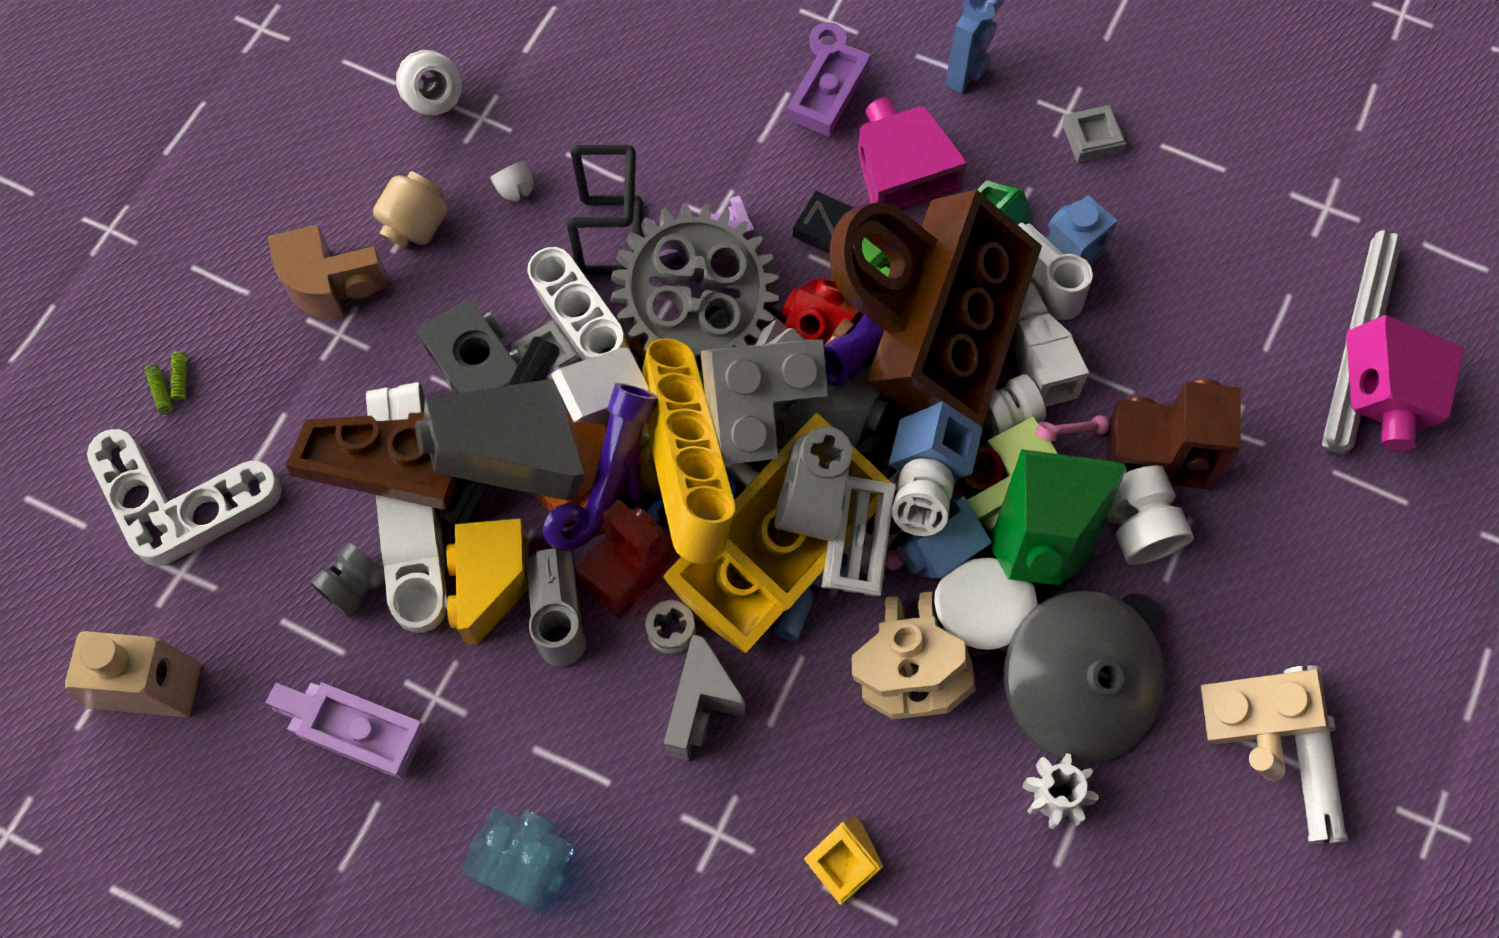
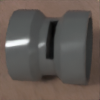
(348, 579)

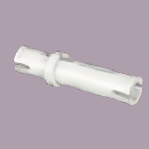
(1320, 782)

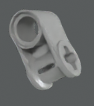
(814, 494)

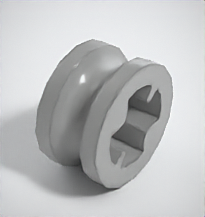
(663, 613)

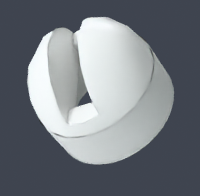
(512, 180)

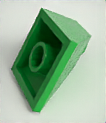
(1053, 515)

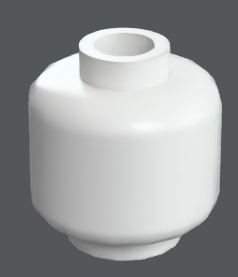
(446, 79)

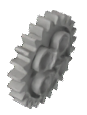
(698, 241)

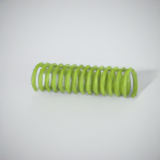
(176, 359)
(159, 389)

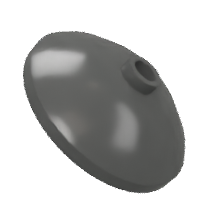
(1055, 672)

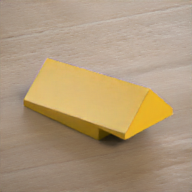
(761, 565)

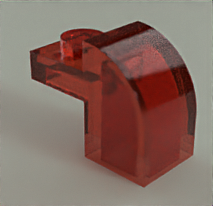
(626, 559)

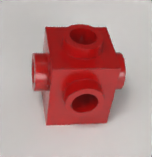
(818, 310)

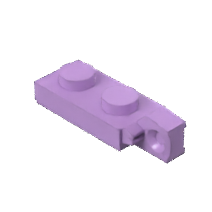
(350, 726)

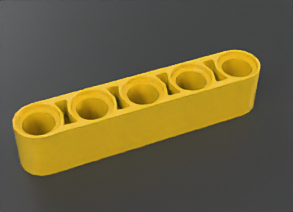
(687, 454)

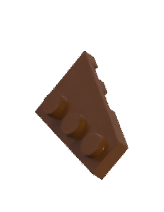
(370, 459)

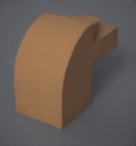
(321, 280)

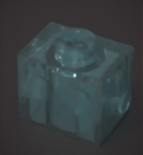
(518, 858)

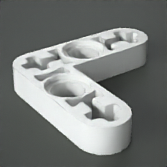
(176, 516)

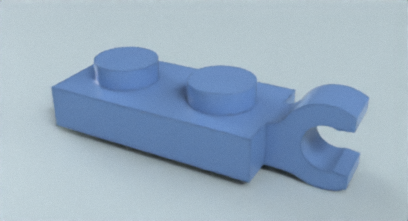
(970, 41)

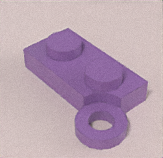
(829, 81)

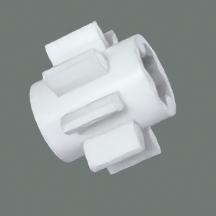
(1061, 806)

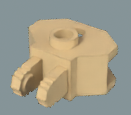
(915, 658)

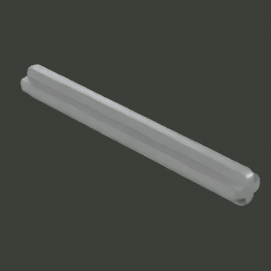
(1370, 304)

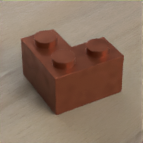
(1189, 439)

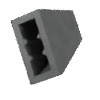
(504, 439)

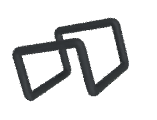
(632, 204)

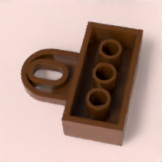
(946, 297)

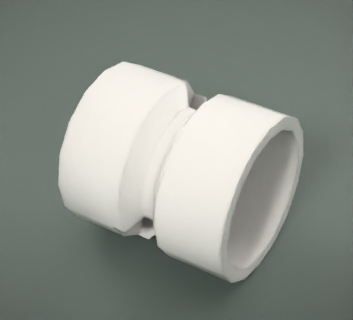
(1146, 519)

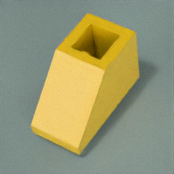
(488, 573)

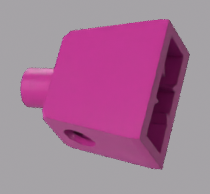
(907, 156)
(1401, 378)

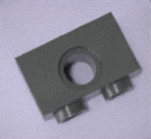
(461, 336)

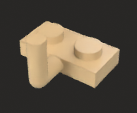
(1265, 712)

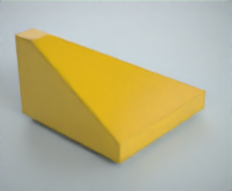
(845, 860)

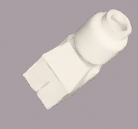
(1047, 352)

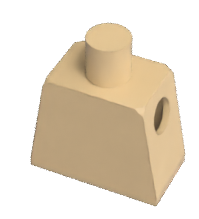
(122, 671)

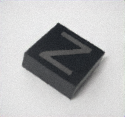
(819, 220)

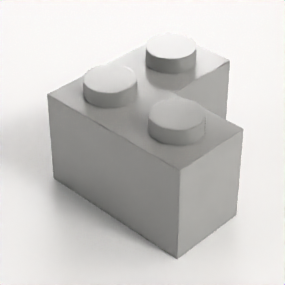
(747, 381)

